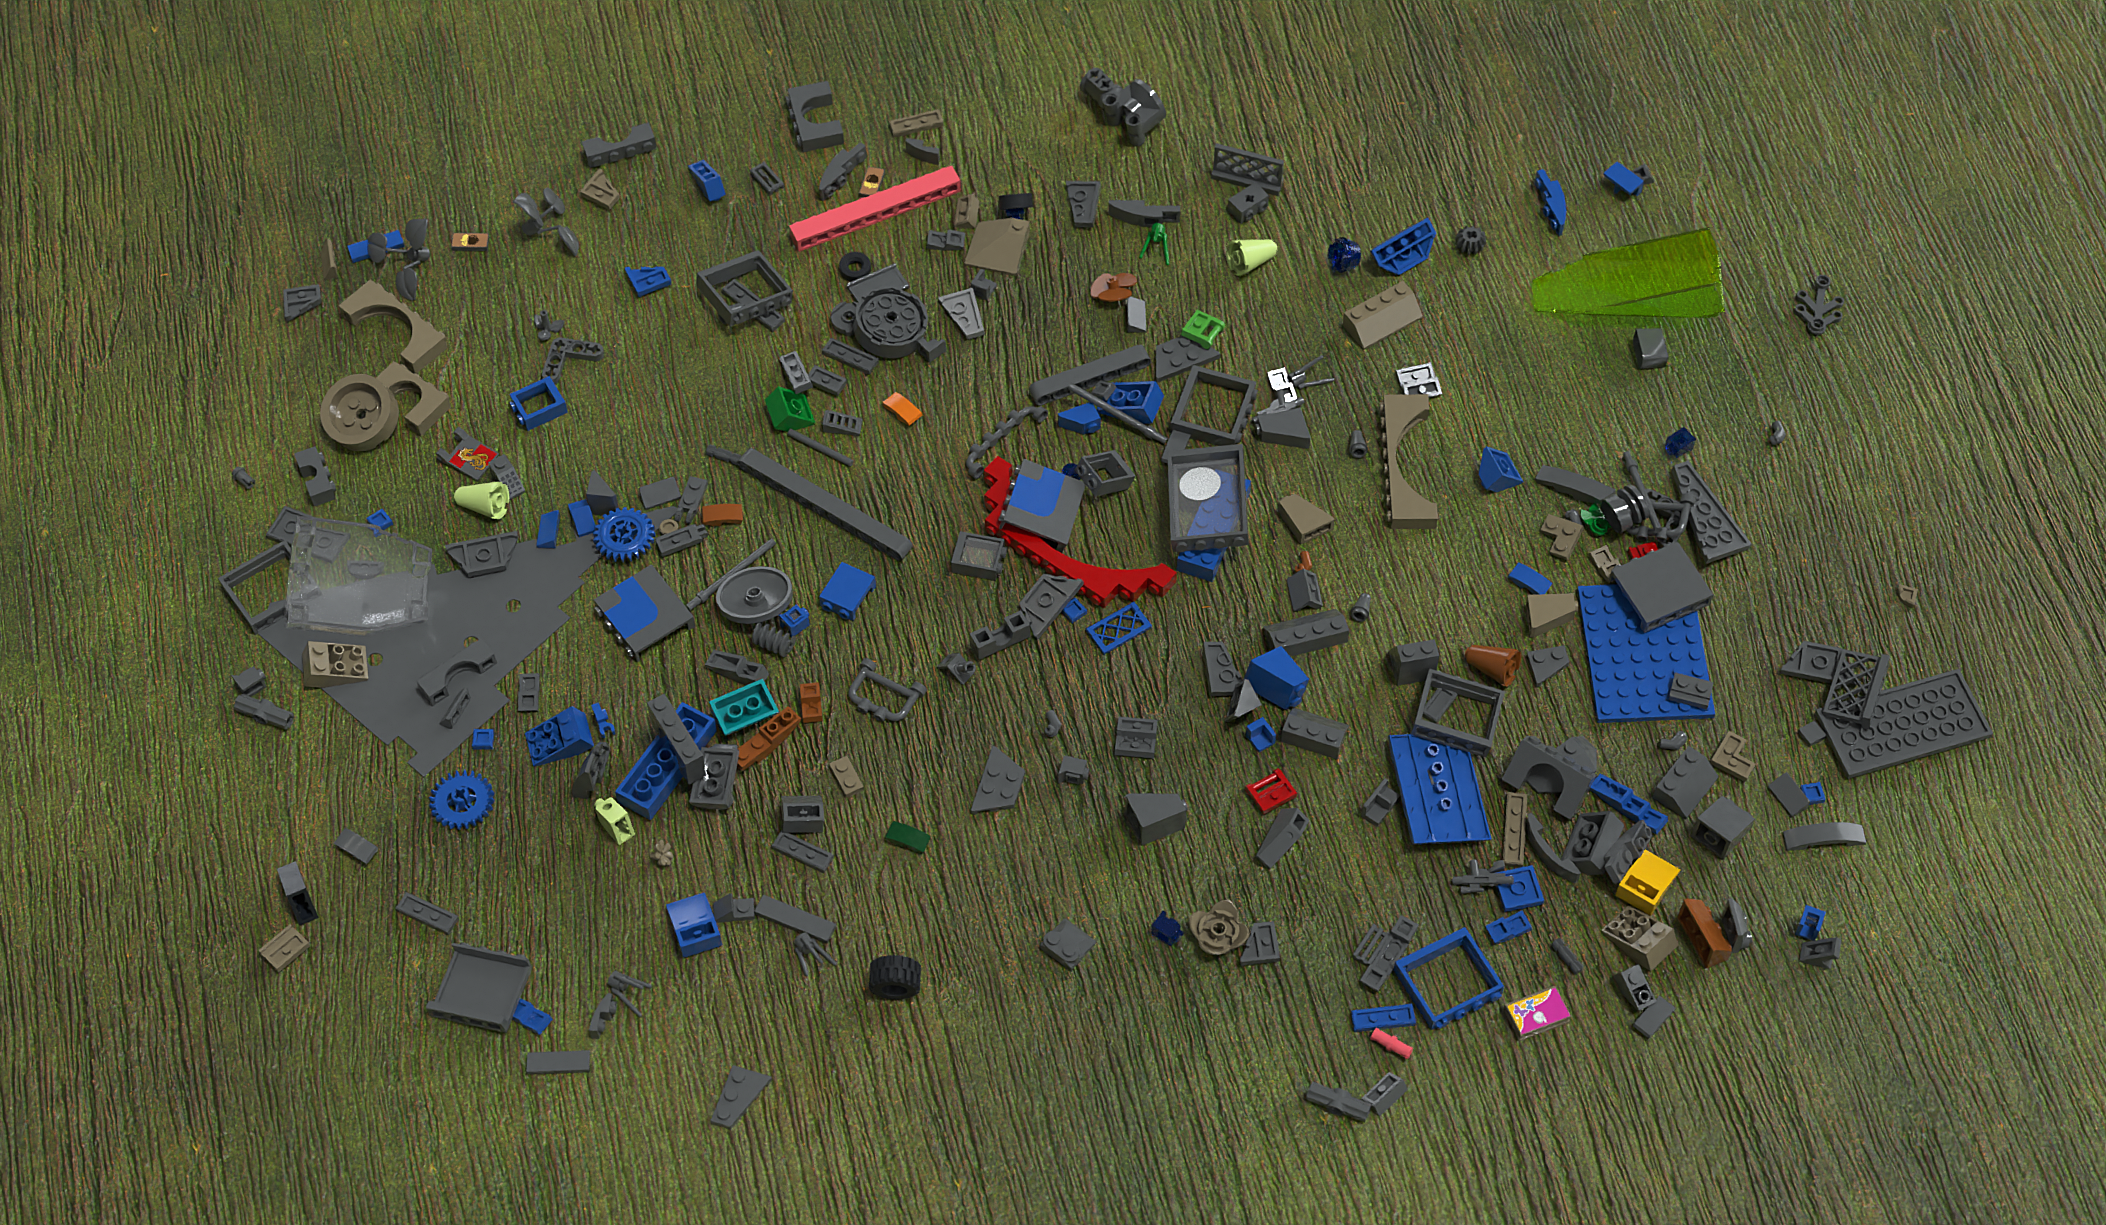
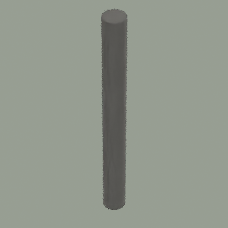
(820, 447)

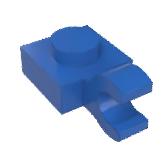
(601, 717)

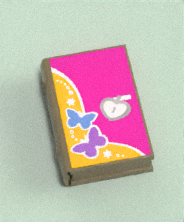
(1537, 1013)

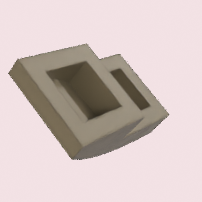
(1603, 561)

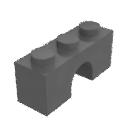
(311, 464)
(1012, 631)

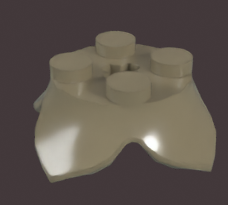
(1221, 917)

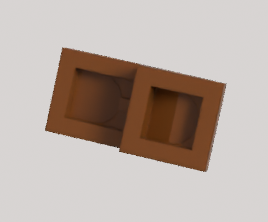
(720, 513)
(811, 702)

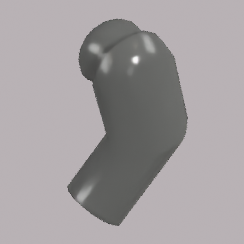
(1574, 516)
(1054, 725)
(1675, 743)

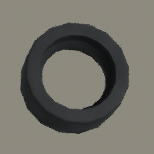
(1015, 201)

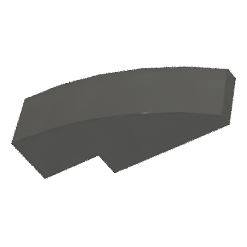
(736, 667)

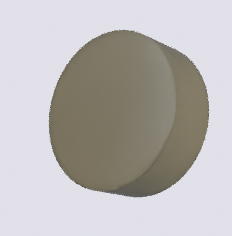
(668, 526)

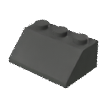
(1314, 733)
(1686, 783)
(1592, 840)

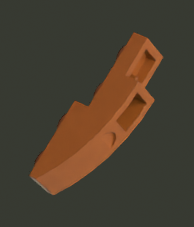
(768, 738)

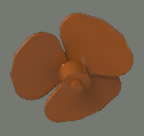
(1108, 287)

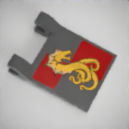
(469, 456)

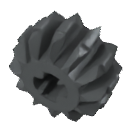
(1470, 240)

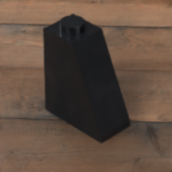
(297, 893)

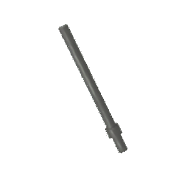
(1149, 431)
(1632, 468)
(703, 596)

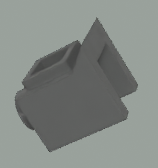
(250, 681)
(1073, 770)

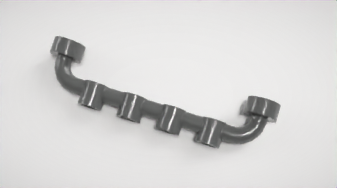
(1001, 428)

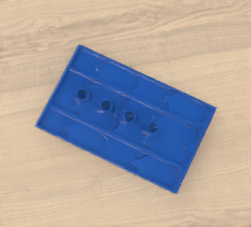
(1451, 806)

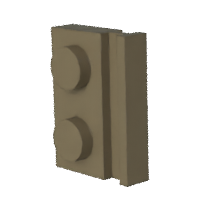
(284, 948)

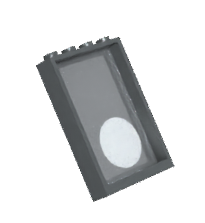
(1207, 498)

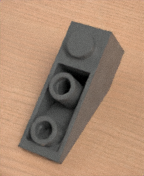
(1282, 835)

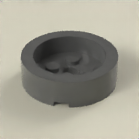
(885, 336)

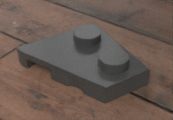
(1547, 662)
(1261, 945)

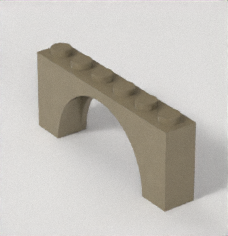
(374, 301)

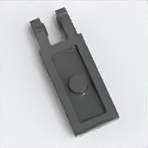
(691, 498)

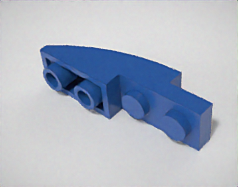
(1554, 200)

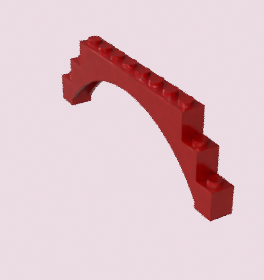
(1099, 583)

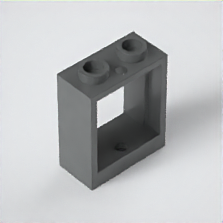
(1111, 461)

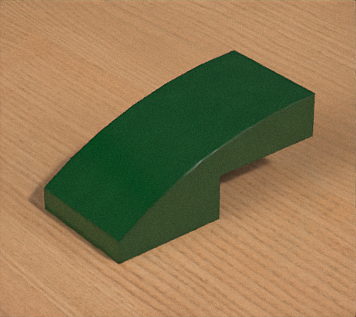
(908, 836)

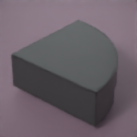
(1498, 867)

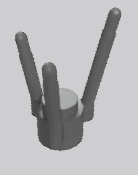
(1298, 376)
(806, 946)
(620, 982)

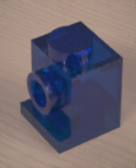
(1680, 442)
(1166, 929)

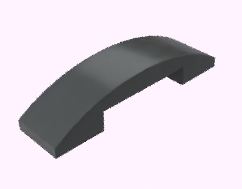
(1824, 833)
(1564, 868)
(1392, 951)

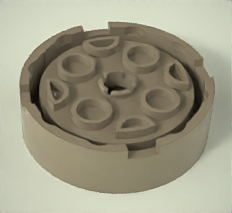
(347, 400)

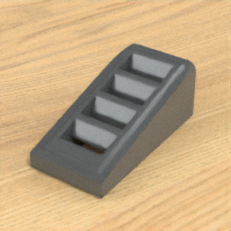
(842, 418)

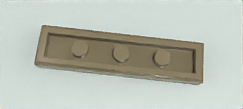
(1514, 829)

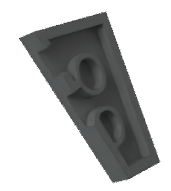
(1084, 201)
(1219, 669)
(738, 1093)

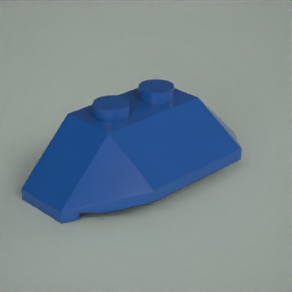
(1405, 248)

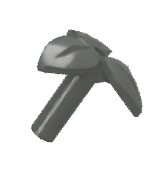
(542, 322)

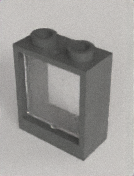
(978, 556)

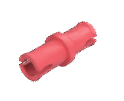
(1391, 1043)

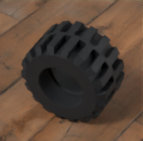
(895, 977)

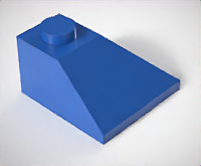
(1498, 470)

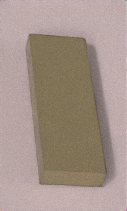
(916, 123)

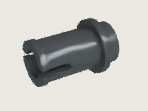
(240, 475)

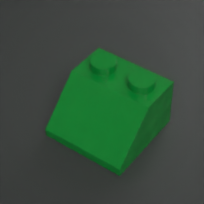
(789, 410)

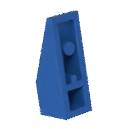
(707, 180)

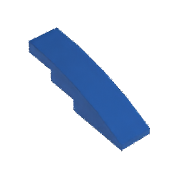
(1628, 804)

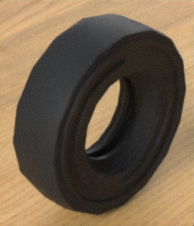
(853, 257)

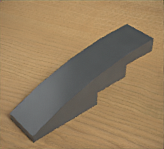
(1572, 483)

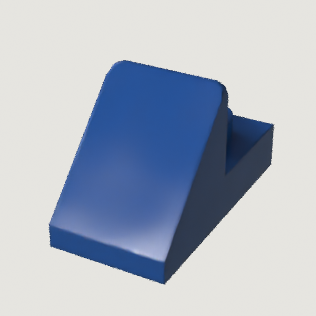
(582, 517)

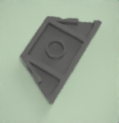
(1179, 356)
(484, 554)
(1047, 601)
(1816, 663)
(999, 783)

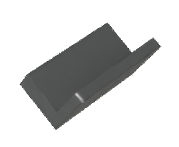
(1304, 590)

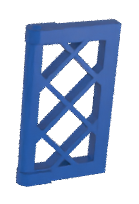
(1118, 641)

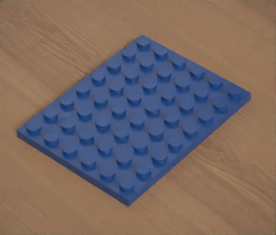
(1634, 668)

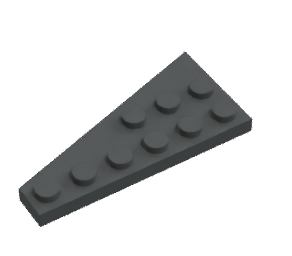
(1712, 525)

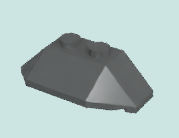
(1548, 779)

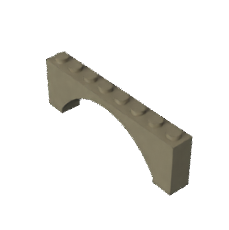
(1406, 506)

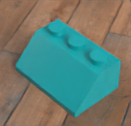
(743, 707)

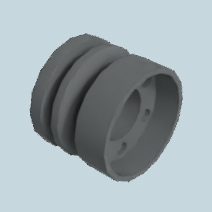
(1624, 508)

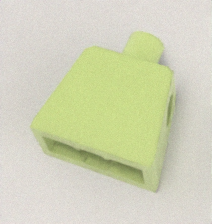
(611, 812)

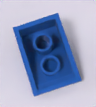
(1136, 399)

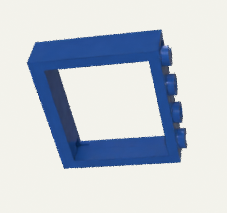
(1438, 948)

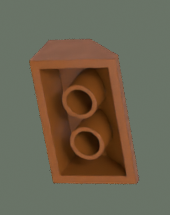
(1704, 932)

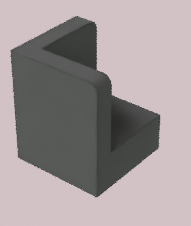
(983, 287)
(931, 349)

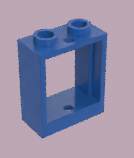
(543, 415)

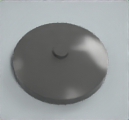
(754, 594)

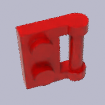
(1274, 795)

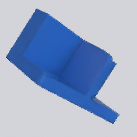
(1624, 179)

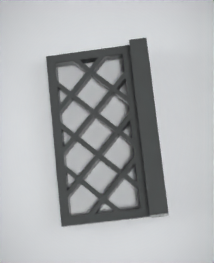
(1245, 176)
(1871, 695)

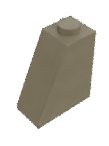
(1304, 518)
(1549, 611)

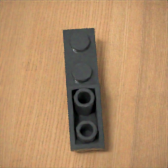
(836, 172)
(1137, 214)
(1627, 847)

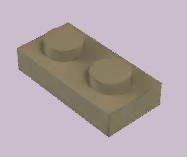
(846, 776)

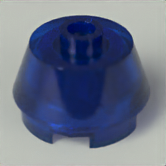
(1344, 254)

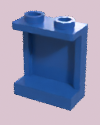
(846, 591)

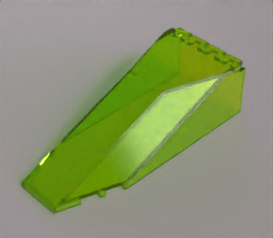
(1643, 279)

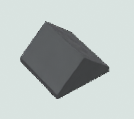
(600, 496)
(1243, 701)

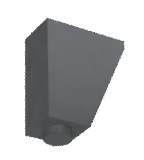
(1284, 428)

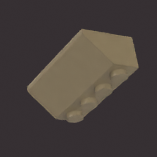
(1382, 315)

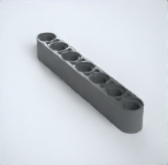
(1090, 374)

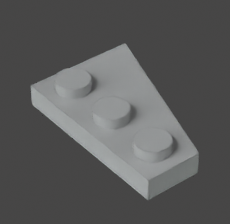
(964, 311)

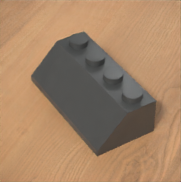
(1308, 632)

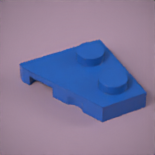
(648, 279)

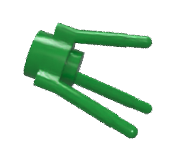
(1157, 234)

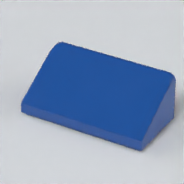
(548, 530)

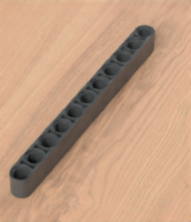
(825, 504)

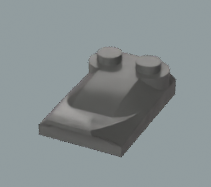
(716, 787)

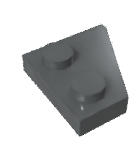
(300, 300)

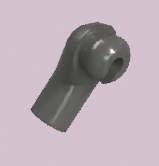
(1779, 434)

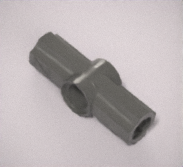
(264, 711)
(1338, 1101)

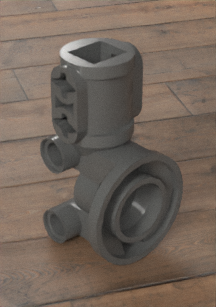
(1136, 101)

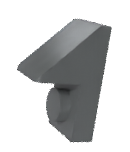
(733, 910)
(1821, 952)

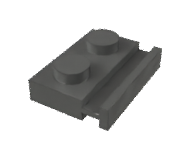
(1691, 691)

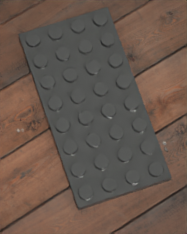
(1907, 724)

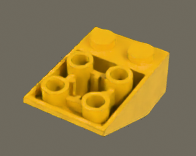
(1647, 882)

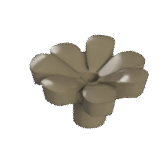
(662, 853)

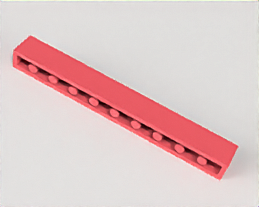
(875, 208)

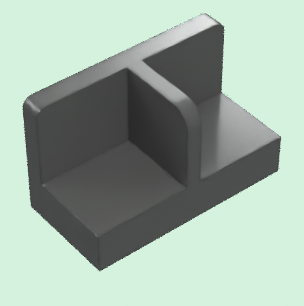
(1380, 803)

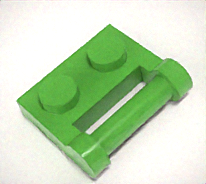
(1198, 325)

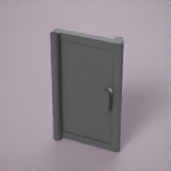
(884, 277)

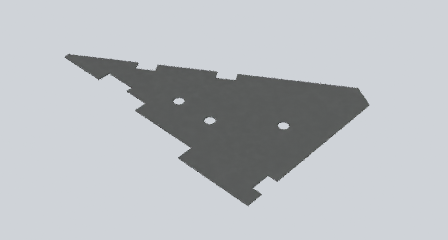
(457, 609)

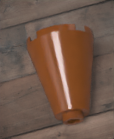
(1495, 662)

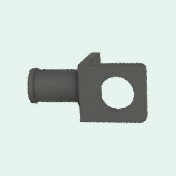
(958, 667)

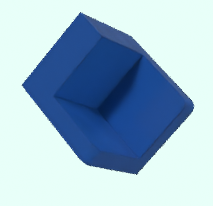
(1260, 734)

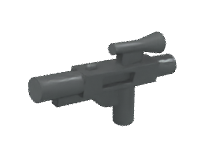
(1279, 405)
(1479, 878)

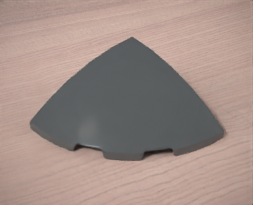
(591, 771)

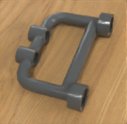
(1686, 502)
(867, 670)

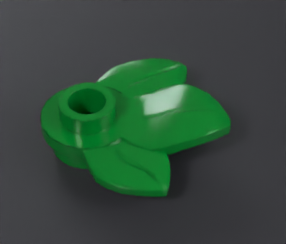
(1595, 520)

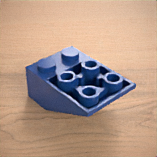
(559, 737)
(694, 924)

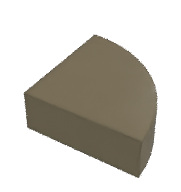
(1907, 595)

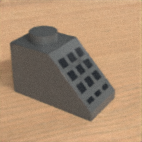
(504, 472)

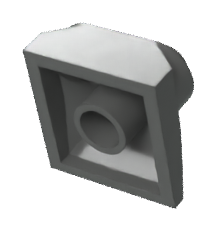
(1736, 926)
(1067, 944)

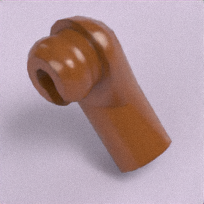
(1306, 562)

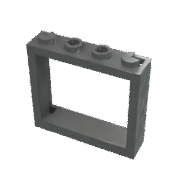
(738, 267)
(1221, 379)
(249, 569)
(1449, 736)

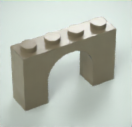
(432, 403)

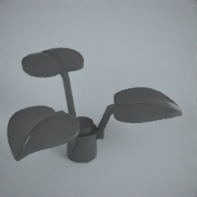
(535, 224)
(415, 233)

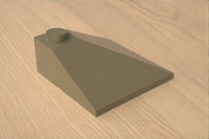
(998, 245)

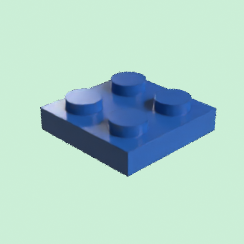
(1524, 891)

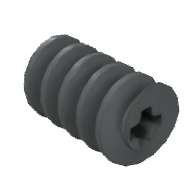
(768, 638)

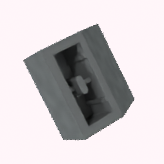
(802, 814)

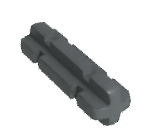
(722, 454)
(1567, 955)

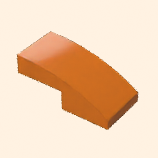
(903, 408)

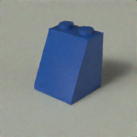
(1277, 678)

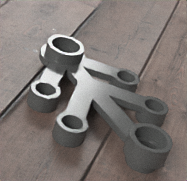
(1816, 324)

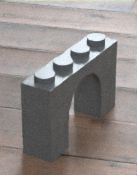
(813, 135)
(668, 724)
(1576, 778)

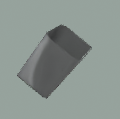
(1650, 348)

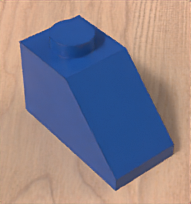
(1080, 419)

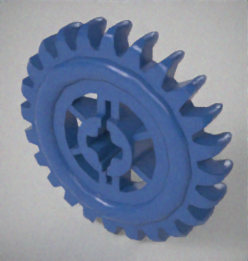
(626, 544)
(459, 787)

